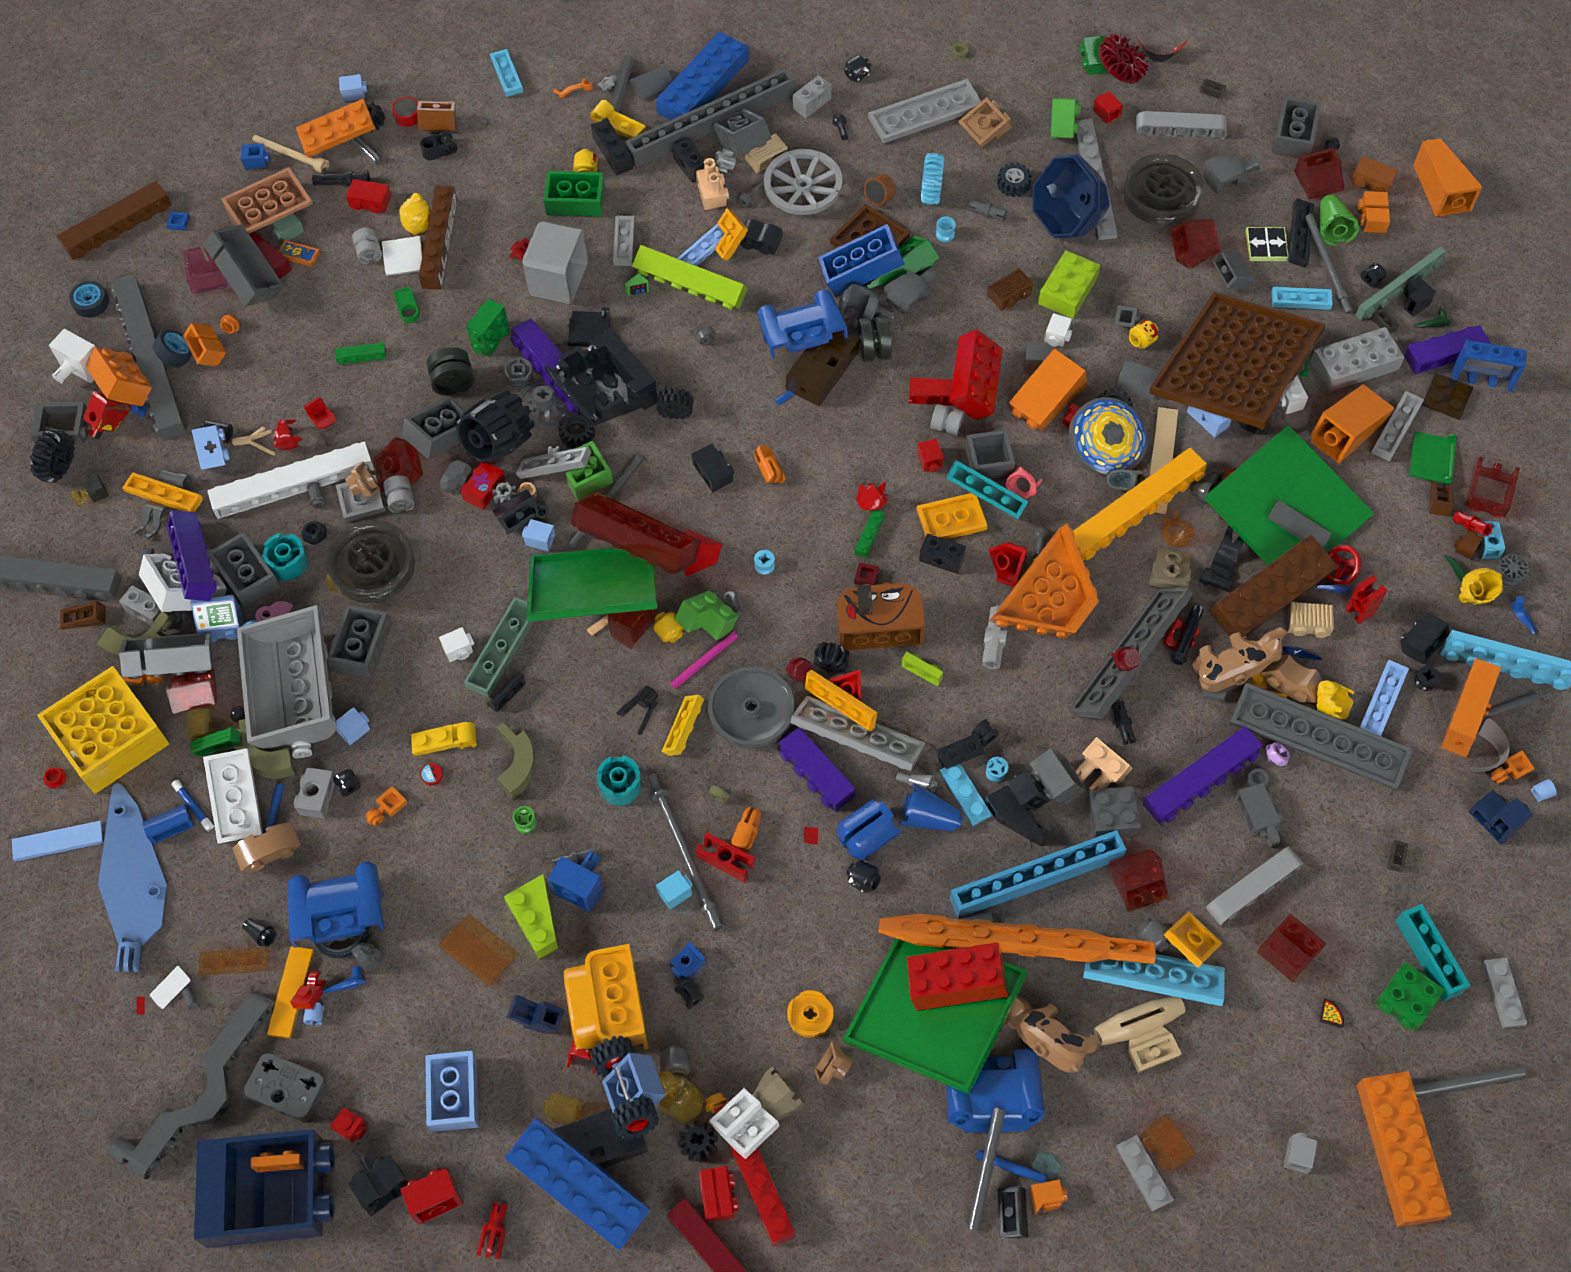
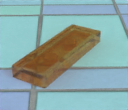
(233, 961)

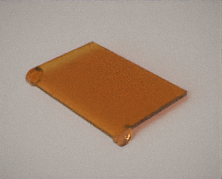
(478, 949)

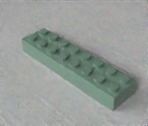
(499, 649)

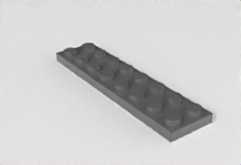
(1142, 636)
(1321, 736)

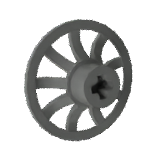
(543, 401)

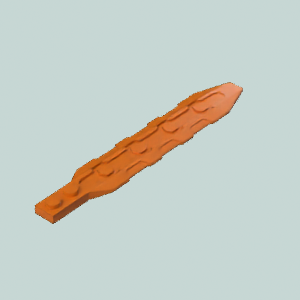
(1019, 939)

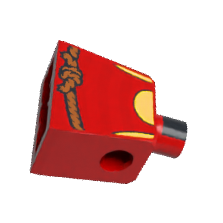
(104, 414)

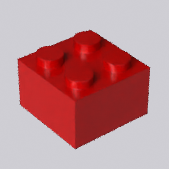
(431, 1195)

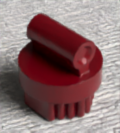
(1126, 658)
(798, 668)

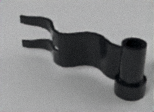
(1223, 562)

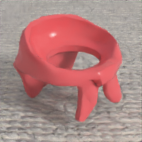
(1011, 483)

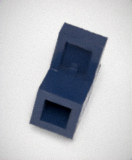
(536, 1016)

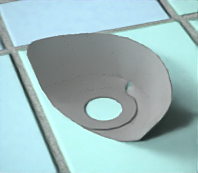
(1493, 733)

